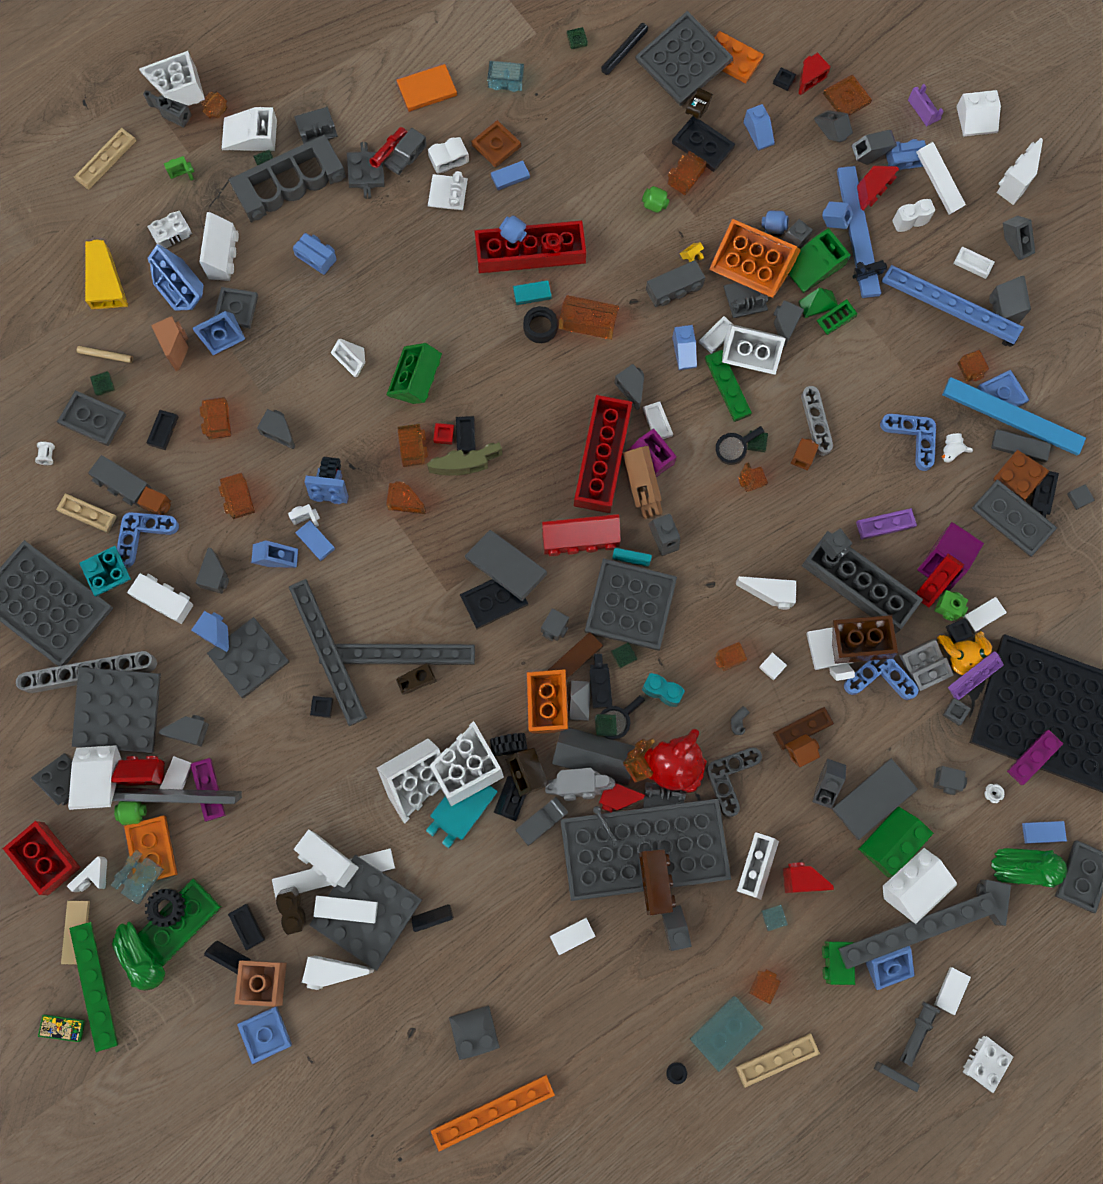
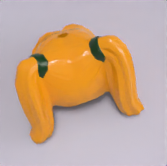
(966, 652)

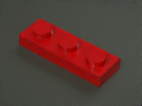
(939, 579)

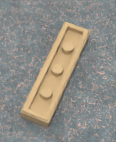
(105, 158)
(777, 1060)

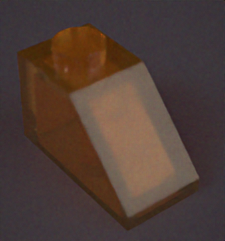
(403, 499)

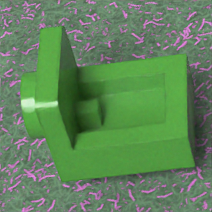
(178, 167)

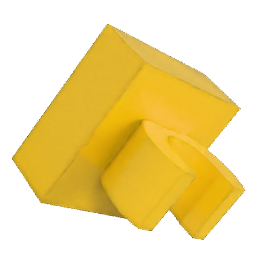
(692, 251)

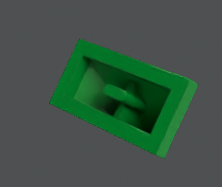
(818, 302)

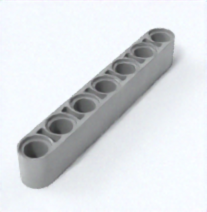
(58, 673)

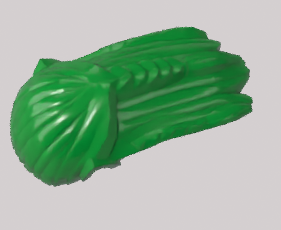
(1029, 867)
(141, 968)

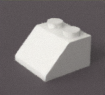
(979, 113)

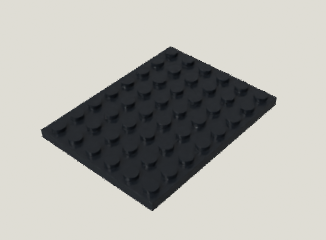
(1041, 693)

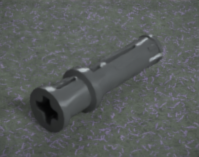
(923, 1024)

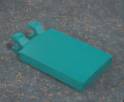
(461, 817)

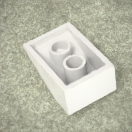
(92, 777)
(327, 971)

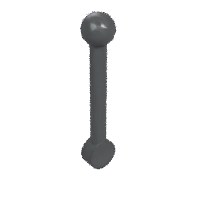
(597, 810)

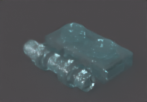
(142, 879)

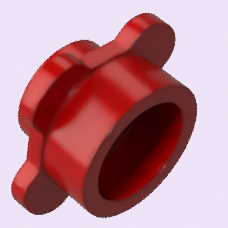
(553, 237)

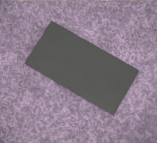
(1014, 518)
(506, 565)
(874, 799)

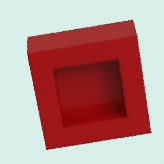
(443, 433)

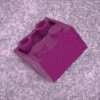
(660, 453)

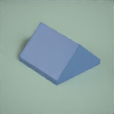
(219, 332)
(891, 968)

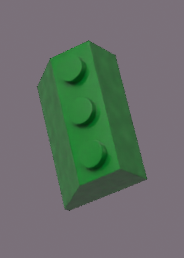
(414, 373)
(895, 841)

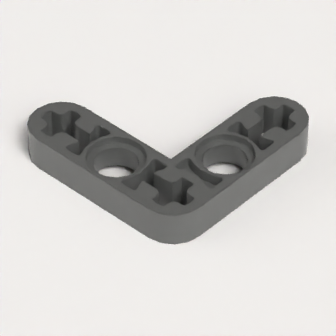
(723, 777)

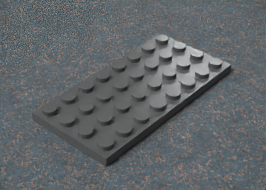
(687, 831)

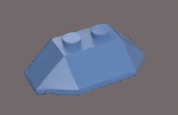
(174, 279)

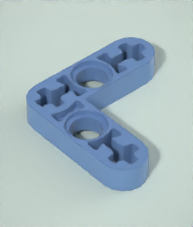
(921, 434)
(140, 526)
(884, 670)

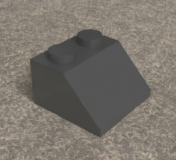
(1011, 300)

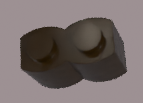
(293, 916)

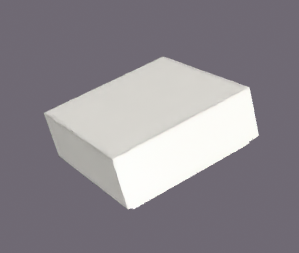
(772, 666)
(842, 672)

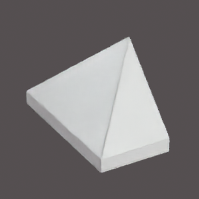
(350, 356)

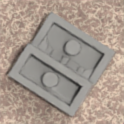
(926, 665)

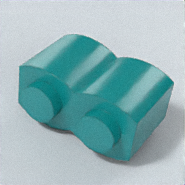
(667, 692)

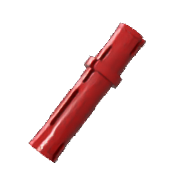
(388, 147)

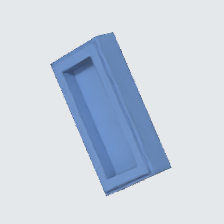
(510, 175)
(315, 540)
(1044, 832)

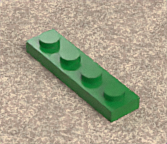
(728, 386)

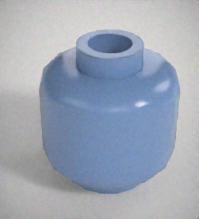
(775, 222)
(513, 229)

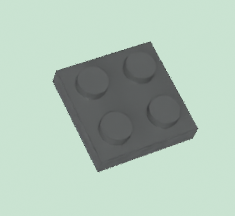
(239, 303)

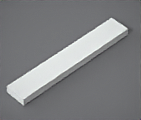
(310, 880)

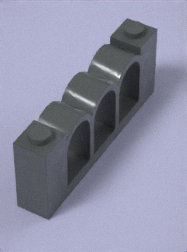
(256, 207)

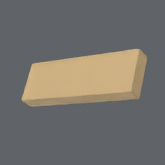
(86, 513)
(76, 914)

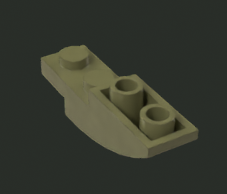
(457, 464)

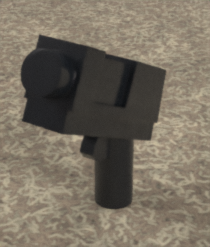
(863, 271)

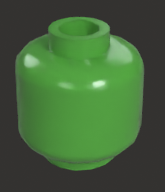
(655, 199)
(129, 812)

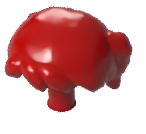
(677, 763)

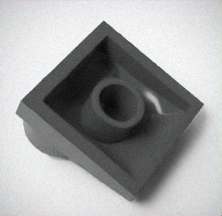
(474, 1032)

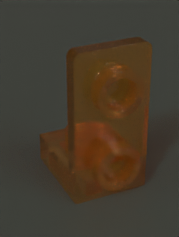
(752, 478)
(636, 763)

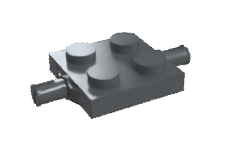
(362, 173)

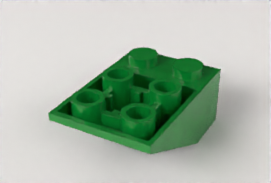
(818, 260)

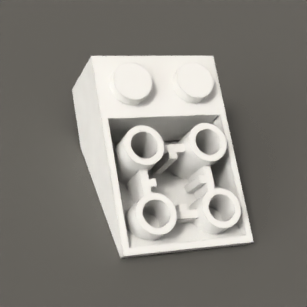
(250, 130)
(1021, 174)

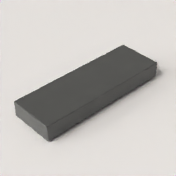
(1030, 447)

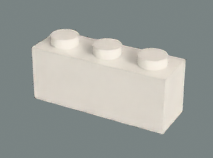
(161, 597)
(325, 859)
(758, 865)

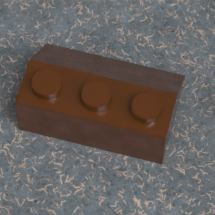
(864, 639)
(657, 882)

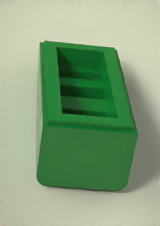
(838, 309)

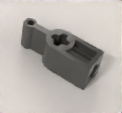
(169, 108)
(406, 151)
(541, 821)

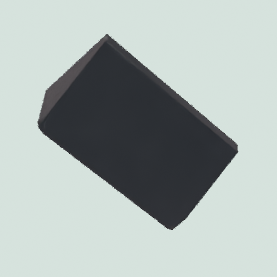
(510, 801)
(432, 918)
(225, 956)

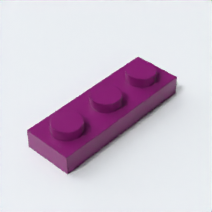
(1034, 757)
(206, 779)

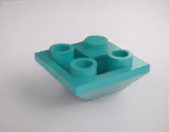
(105, 571)

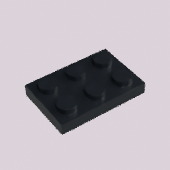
(703, 142)
(490, 602)

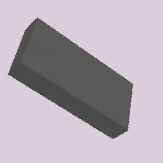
(907, 1082)

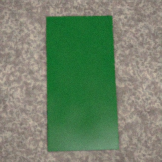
(167, 941)

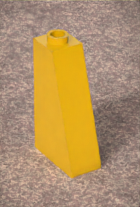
(101, 277)

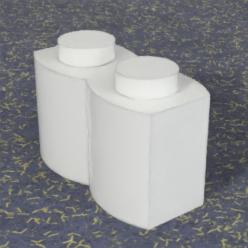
(448, 155)
(913, 215)

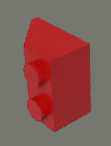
(139, 772)
(804, 879)

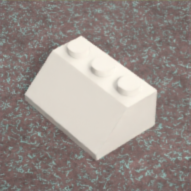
(218, 248)
(752, 349)
(919, 886)

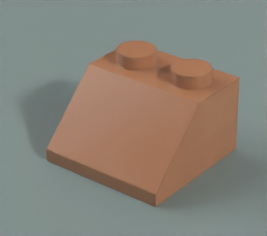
(172, 340)
(260, 983)

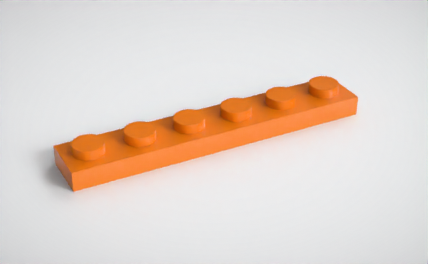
(492, 1112)

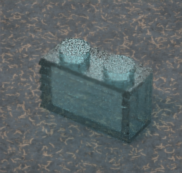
(505, 76)

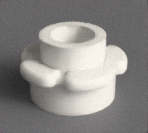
(997, 789)

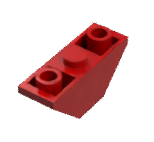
(875, 184)

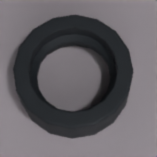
(542, 312)

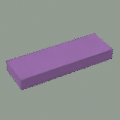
(886, 524)
(976, 676)

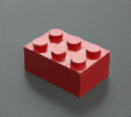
(41, 858)

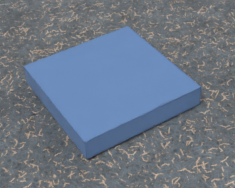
(1005, 388)
(264, 1035)

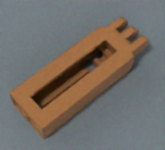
(642, 473)

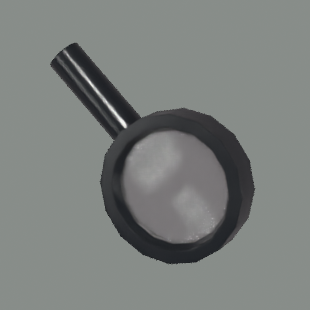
(732, 447)
(622, 717)

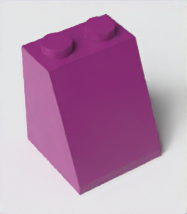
(956, 543)

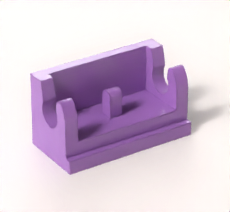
(924, 106)

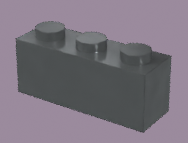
(675, 284)
(117, 480)

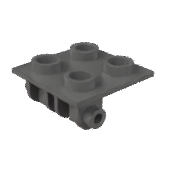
(315, 124)
(744, 300)
(55, 779)
(659, 796)

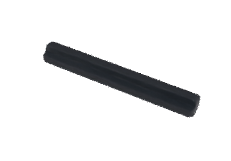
(626, 46)

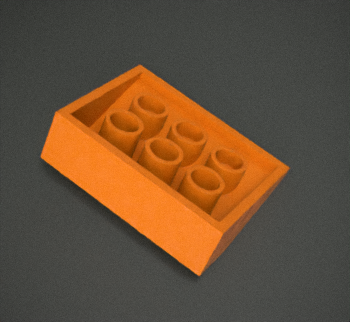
(754, 258)

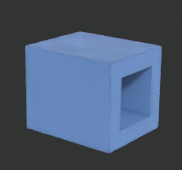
(837, 215)

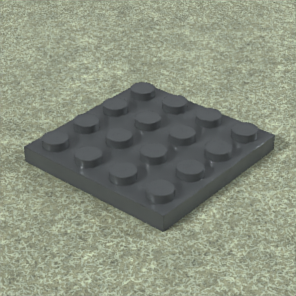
(684, 58)
(631, 604)
(116, 709)
(395, 908)

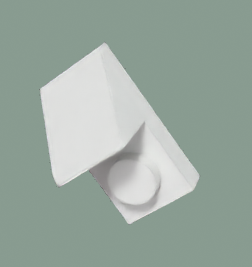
(93, 872)

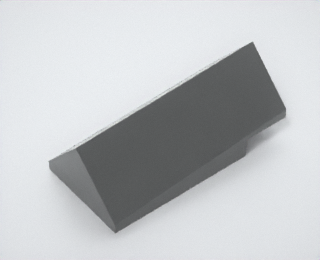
(585, 750)

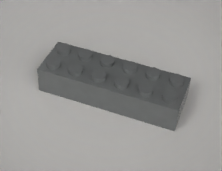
(863, 584)

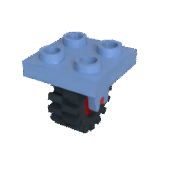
(327, 483)

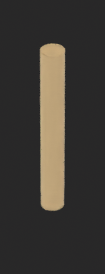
(104, 354)

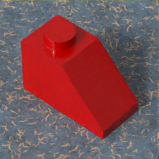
(813, 72)
(619, 798)

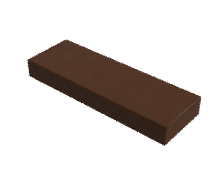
(578, 655)
(807, 725)

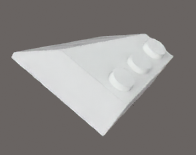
(176, 78)
(466, 766)
(410, 778)

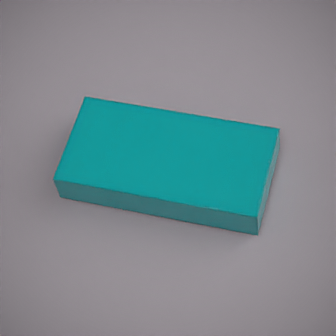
(532, 292)
(631, 557)

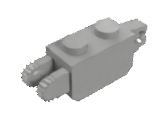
(579, 783)

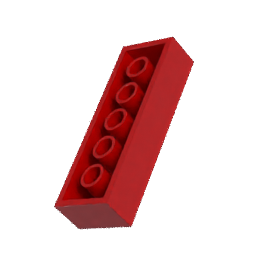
(499, 255)
(602, 454)

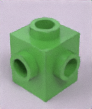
(951, 605)

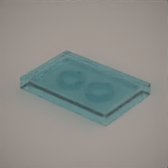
(726, 1033)

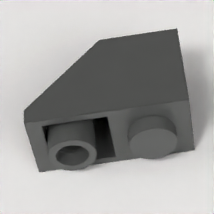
(873, 146)
(829, 783)

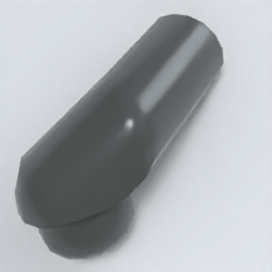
(737, 721)

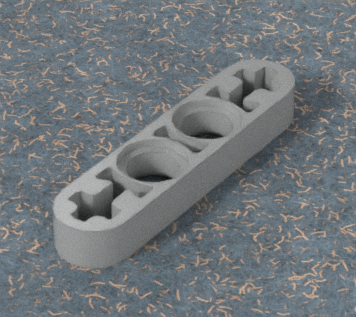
(817, 420)

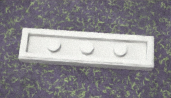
(940, 178)

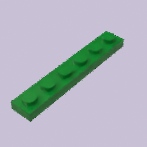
(93, 987)

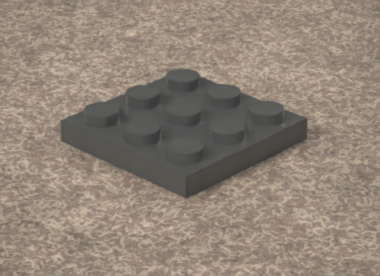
(250, 658)

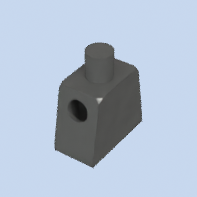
(665, 532)

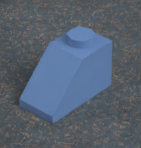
(759, 127)
(685, 347)
(274, 555)
(212, 630)

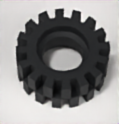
(508, 744)
(174, 916)

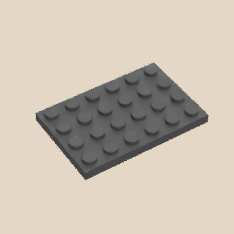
(47, 605)

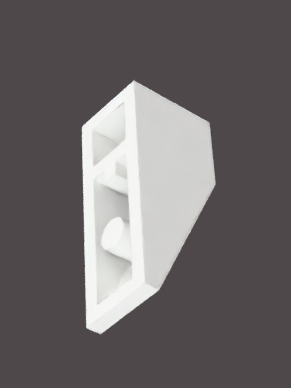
(773, 591)

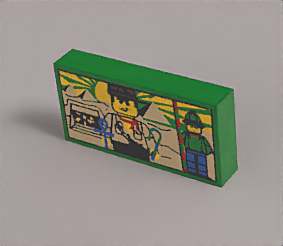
(61, 1028)

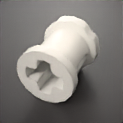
(44, 453)

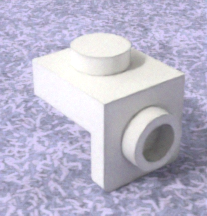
(303, 513)

